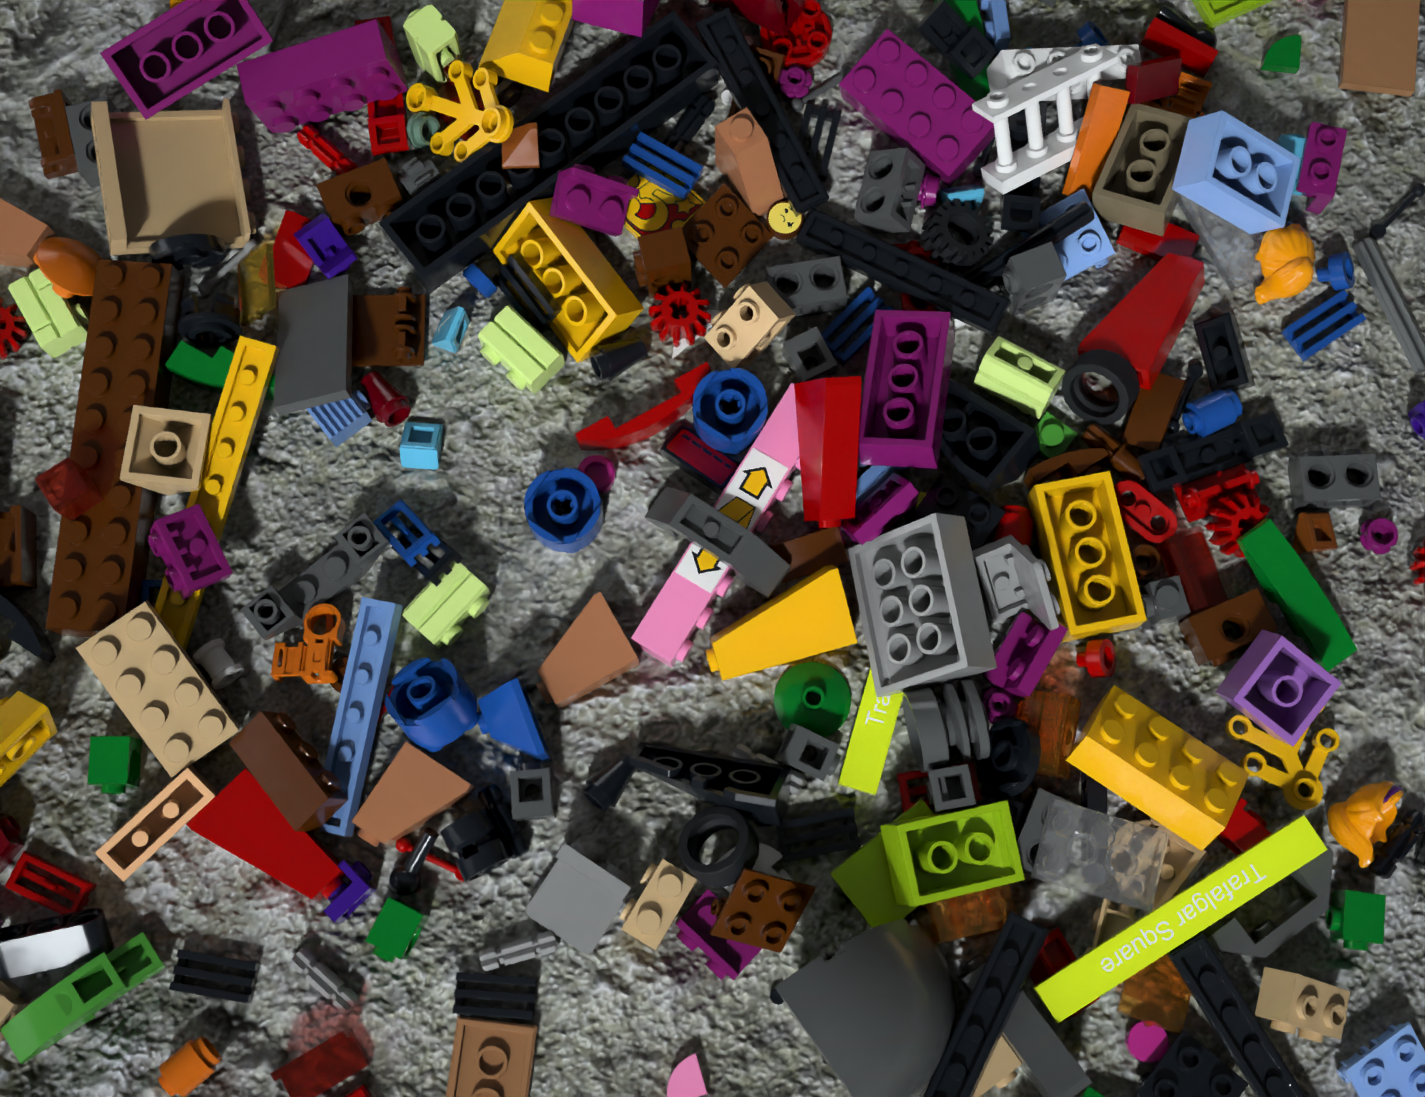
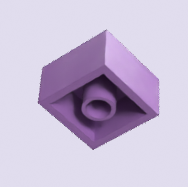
(1278, 687)

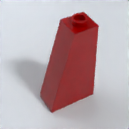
(1150, 316)
(828, 447)
(256, 831)

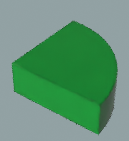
(1283, 55)

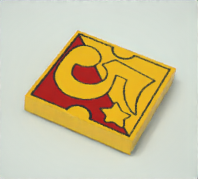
(657, 208)

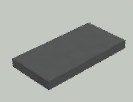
(314, 345)

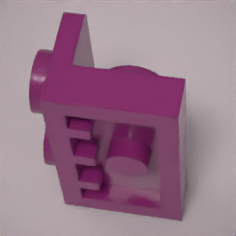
(1320, 165)
(592, 199)
(881, 510)
(188, 551)
(1024, 655)
(725, 955)

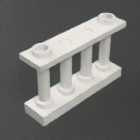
(1041, 152)

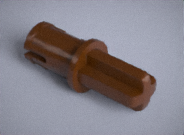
(1119, 456)

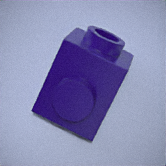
(325, 246)

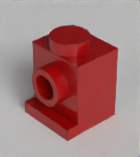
(1243, 829)

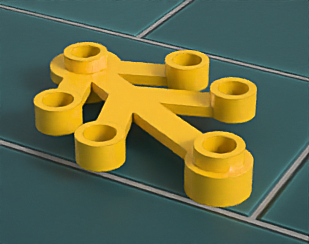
(494, 122)
(1295, 772)

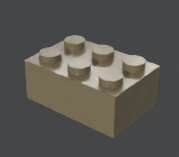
(1141, 170)

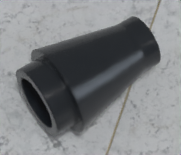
(615, 358)
(609, 783)

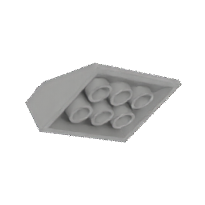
(921, 605)

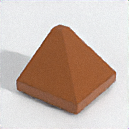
(522, 148)
(1314, 533)

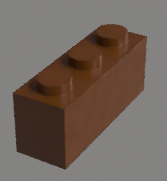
(289, 771)

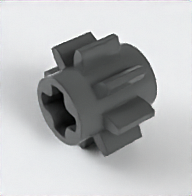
(418, 176)

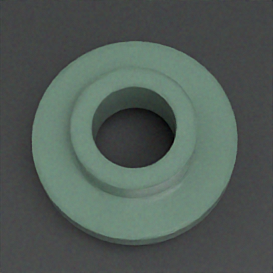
(421, 129)

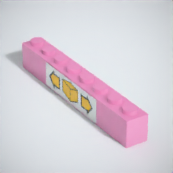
(698, 575)

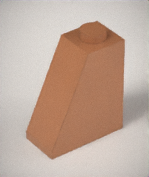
(747, 162)
(20, 236)
(586, 655)
(408, 797)

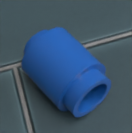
(1211, 412)

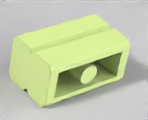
(432, 42)
(51, 318)
(520, 350)
(1018, 377)
(444, 608)

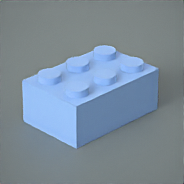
(1236, 173)

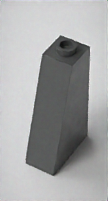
(1034, 1042)

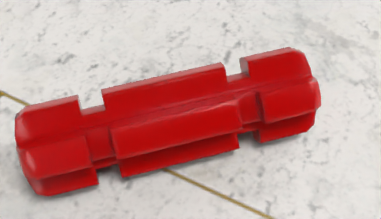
(325, 150)

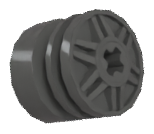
(954, 723)

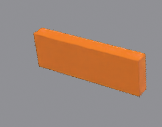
(1095, 138)

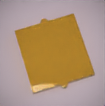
(256, 285)

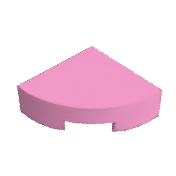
(687, 1079)

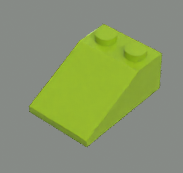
(952, 853)

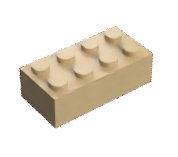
(158, 688)

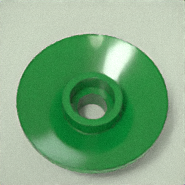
(816, 677)

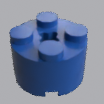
(723, 391)
(560, 489)
(432, 703)

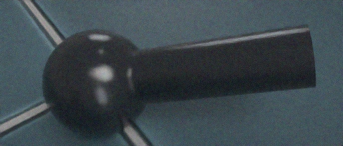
(1202, 34)
(406, 877)

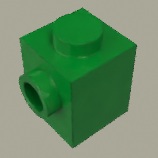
(1356, 918)

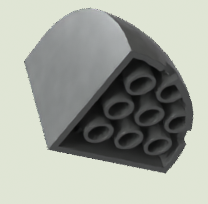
(878, 1009)

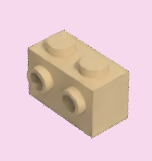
(749, 324)
(659, 903)
(1302, 1004)

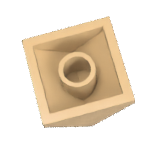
(165, 449)

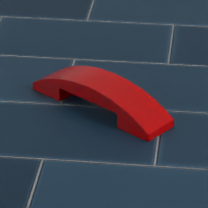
(387, 117)
(604, 436)

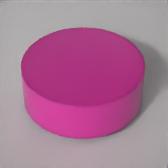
(600, 471)
(1146, 1043)

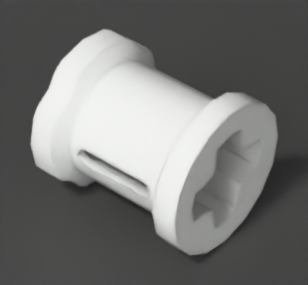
(218, 663)

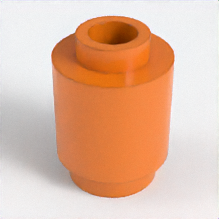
(189, 1067)

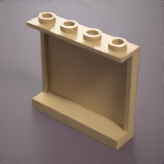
(171, 176)

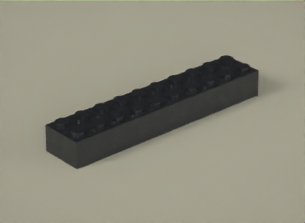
(582, 124)

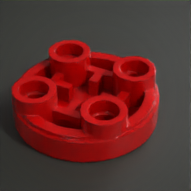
(805, 41)

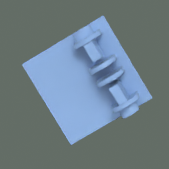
(1084, 247)
(1390, 1067)

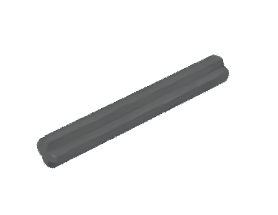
(1392, 302)

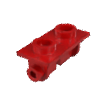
(1203, 493)

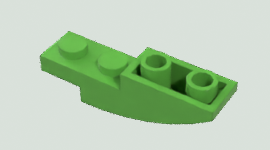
(80, 997)

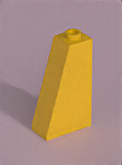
(789, 627)

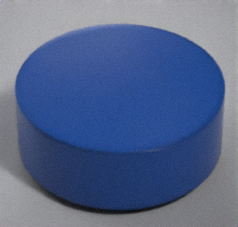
(479, 281)

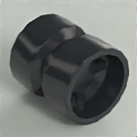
(468, 832)

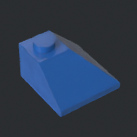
(512, 721)

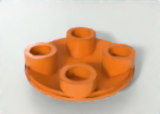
(68, 266)

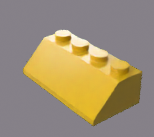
(529, 41)
(577, 275)
(23, 731)

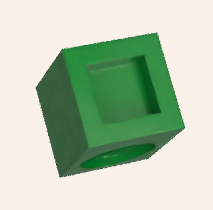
(114, 763)
(396, 930)

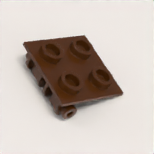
(724, 235)
(389, 329)
(760, 910)

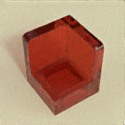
(69, 489)

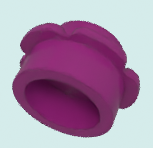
(797, 90)
(929, 191)
(1385, 528)
(994, 695)

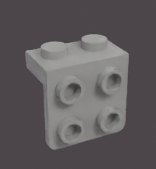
(1014, 582)
(579, 898)

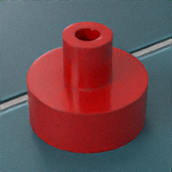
(1098, 658)

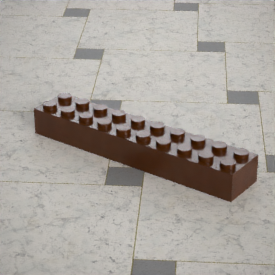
(125, 355)

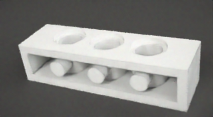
(1019, 63)

